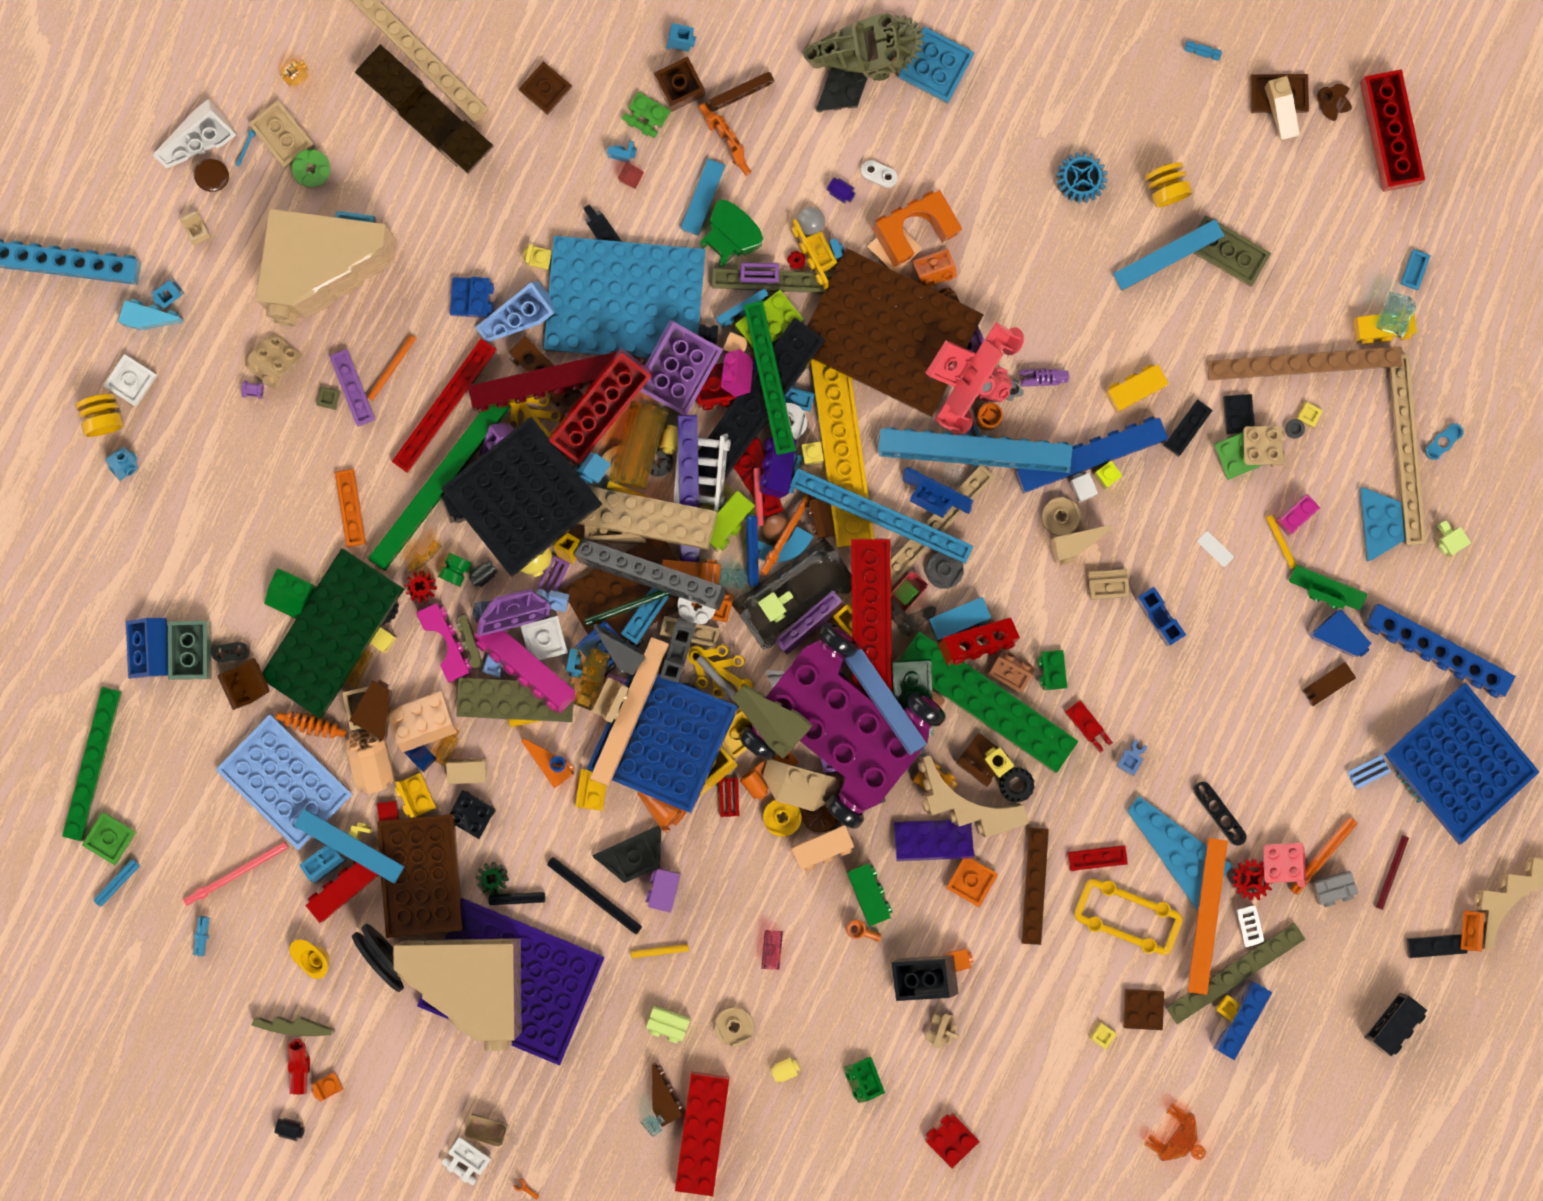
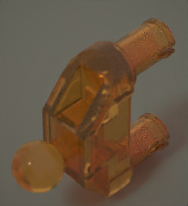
(1181, 1141)

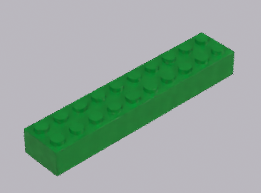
(994, 706)

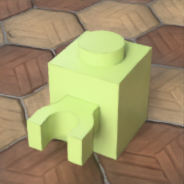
(1453, 540)
(774, 607)

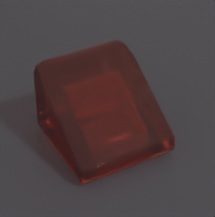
(630, 175)

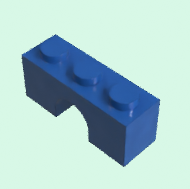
(1162, 621)

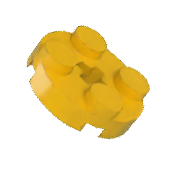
(772, 822)

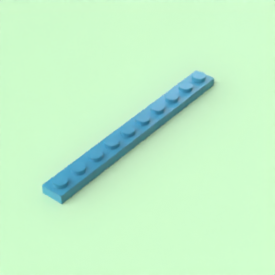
(881, 516)

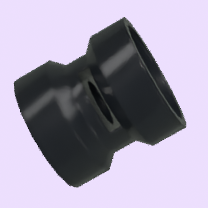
(708, 333)

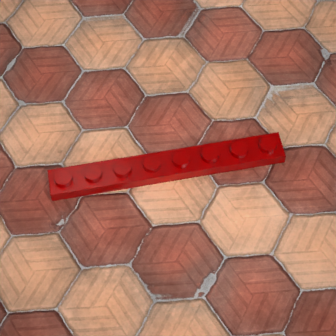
(444, 405)

